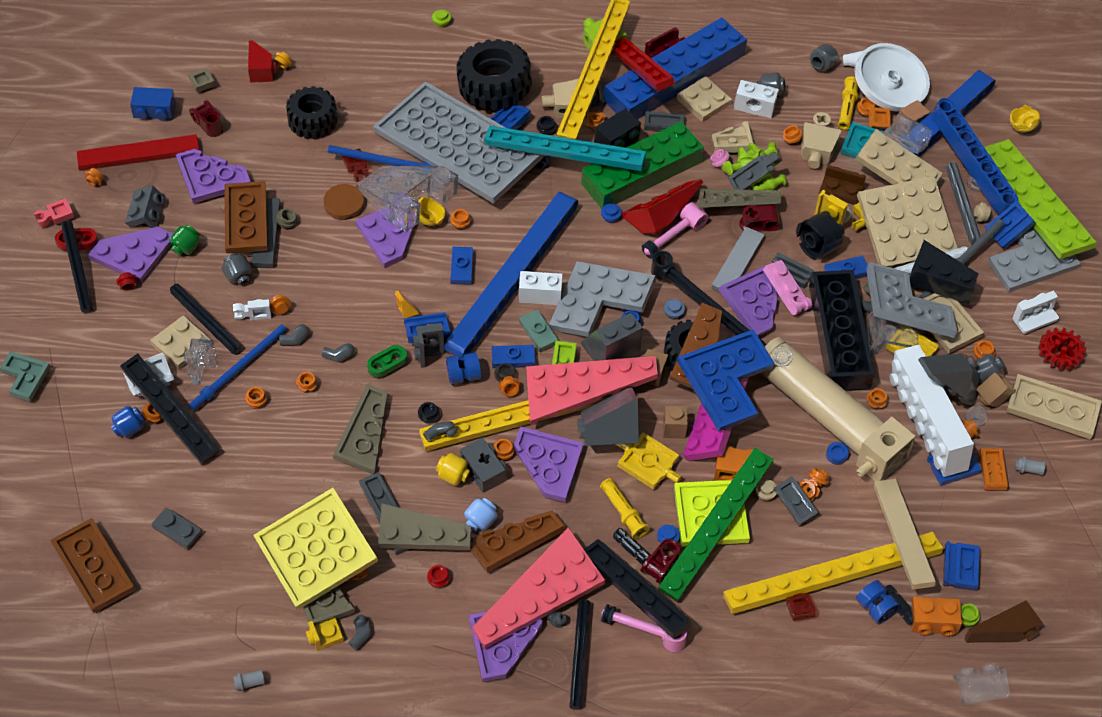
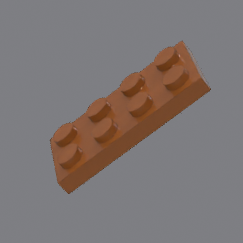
(246, 217)
(92, 565)

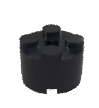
(820, 235)

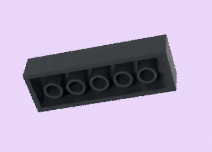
(841, 329)

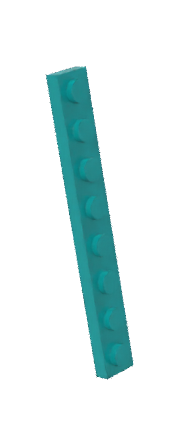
(565, 148)

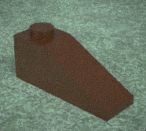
(1007, 627)

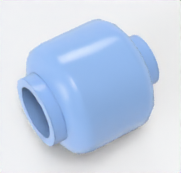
(481, 514)

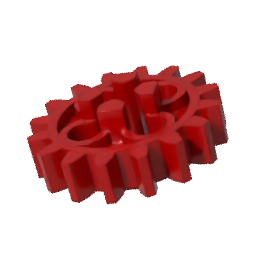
(1074, 349)

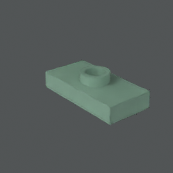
(538, 330)

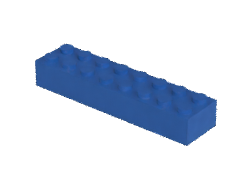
(686, 61)

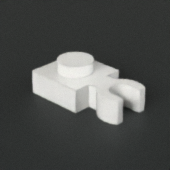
(255, 310)

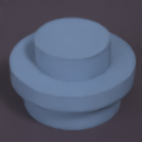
(674, 309)

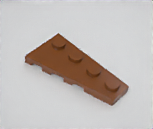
(702, 334)
(507, 543)

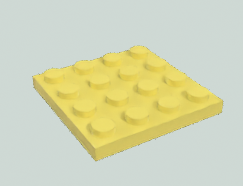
(315, 548)

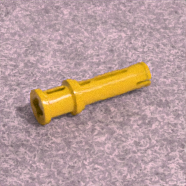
(849, 96)
(629, 515)

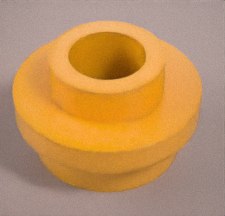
(282, 60)

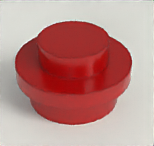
(127, 281)
(438, 576)

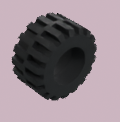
(307, 123)
(675, 340)

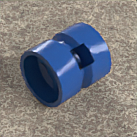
(470, 365)
(872, 596)

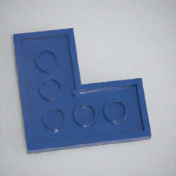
(716, 376)

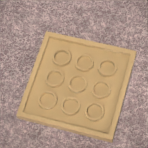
(904, 217)

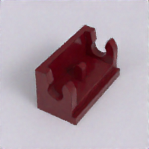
(662, 42)

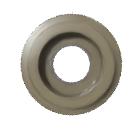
(286, 213)

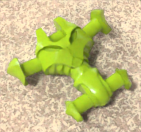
(744, 158)

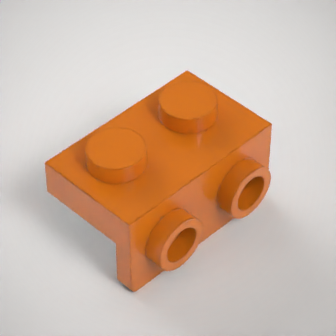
(936, 616)

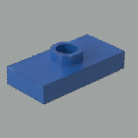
(857, 264)
(461, 265)
(514, 355)

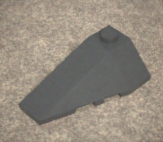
(954, 372)

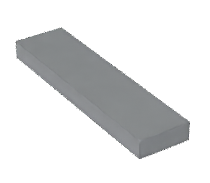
(739, 257)

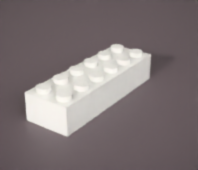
(932, 412)

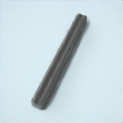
(963, 202)

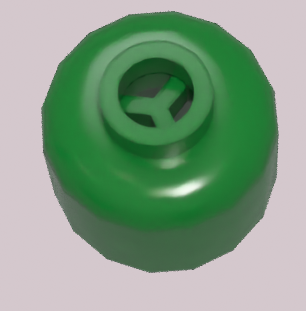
(185, 240)

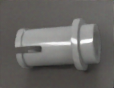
(1031, 466)
(248, 680)

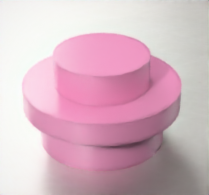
(719, 158)

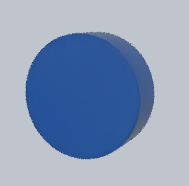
(837, 453)

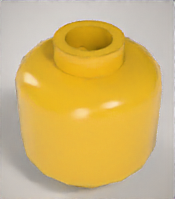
(453, 469)

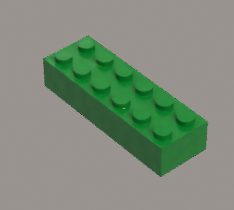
(666, 156)

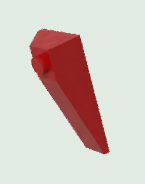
(662, 210)

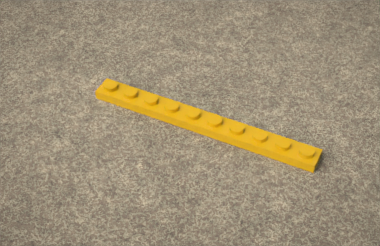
(593, 69)
(489, 423)
(822, 575)

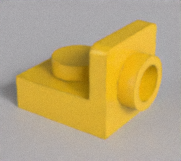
(324, 634)

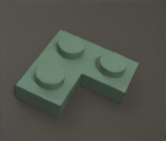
(29, 374)

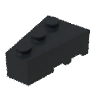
(942, 274)

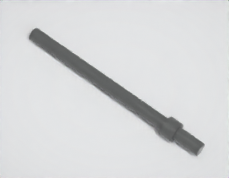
(974, 248)

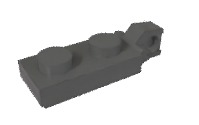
(754, 171)

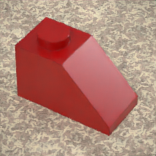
(260, 64)

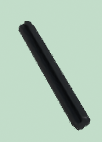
(76, 266)
(205, 318)
(579, 657)

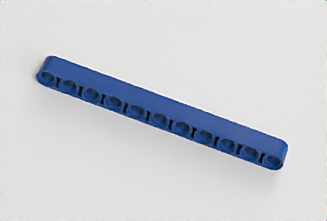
(507, 279)

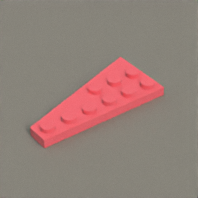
(577, 384)
(549, 584)

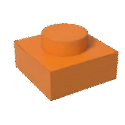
(879, 118)

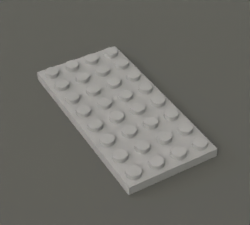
(453, 136)

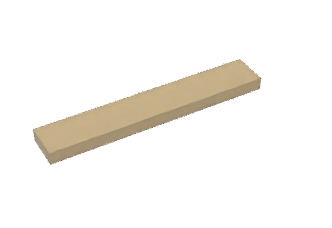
(904, 534)

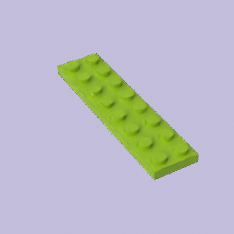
(1052, 217)

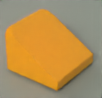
(405, 306)

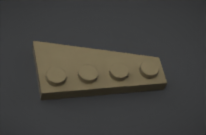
(738, 197)
(362, 435)
(416, 530)
(328, 607)

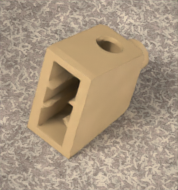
(560, 97)
(818, 144)

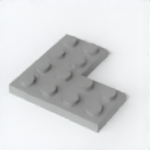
(1029, 263)
(596, 286)
(894, 302)

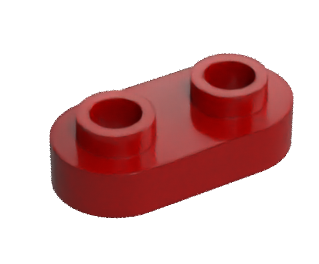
(82, 236)

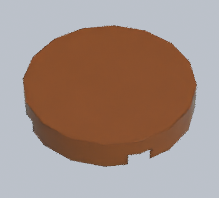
(343, 201)

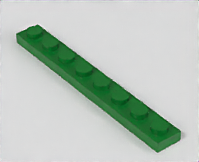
(715, 525)

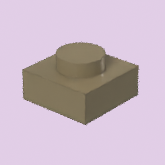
(201, 80)

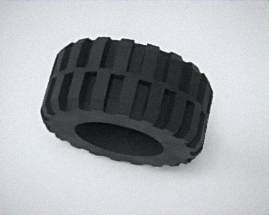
(498, 90)

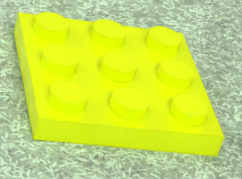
(694, 504)

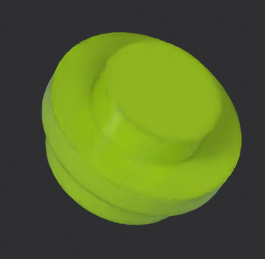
(441, 18)
(969, 615)

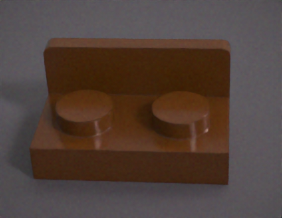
(843, 184)

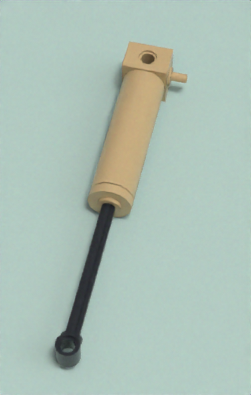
(879, 444)

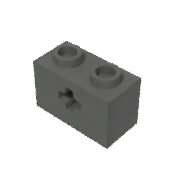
(484, 465)

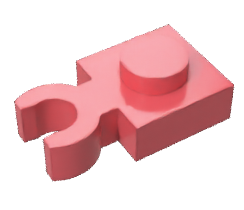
(56, 212)

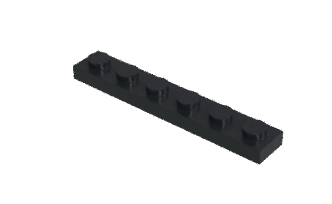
(169, 409)
(637, 590)

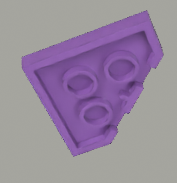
(207, 175)
(384, 238)
(132, 252)
(752, 300)
(549, 461)
(501, 657)

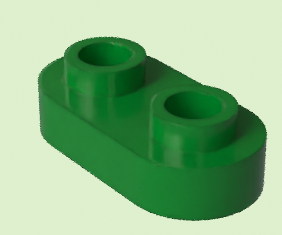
(386, 361)

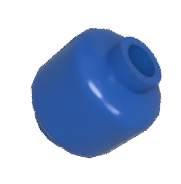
(127, 421)

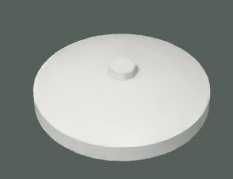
(891, 76)

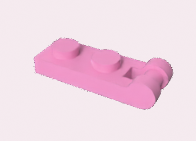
(787, 287)

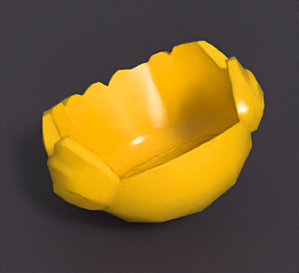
(1024, 119)
(431, 212)

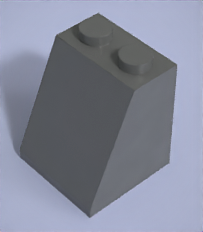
(615, 340)
(611, 420)

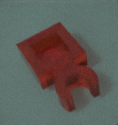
(356, 166)
(800, 606)

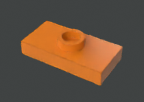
(993, 469)

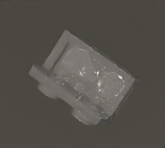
(909, 134)
(200, 355)
(982, 684)

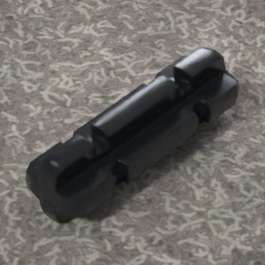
(630, 545)
(904, 606)

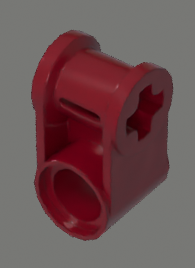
(207, 119)
(762, 218)
(659, 563)

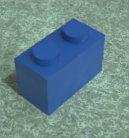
(153, 103)

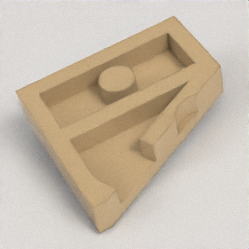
(732, 139)

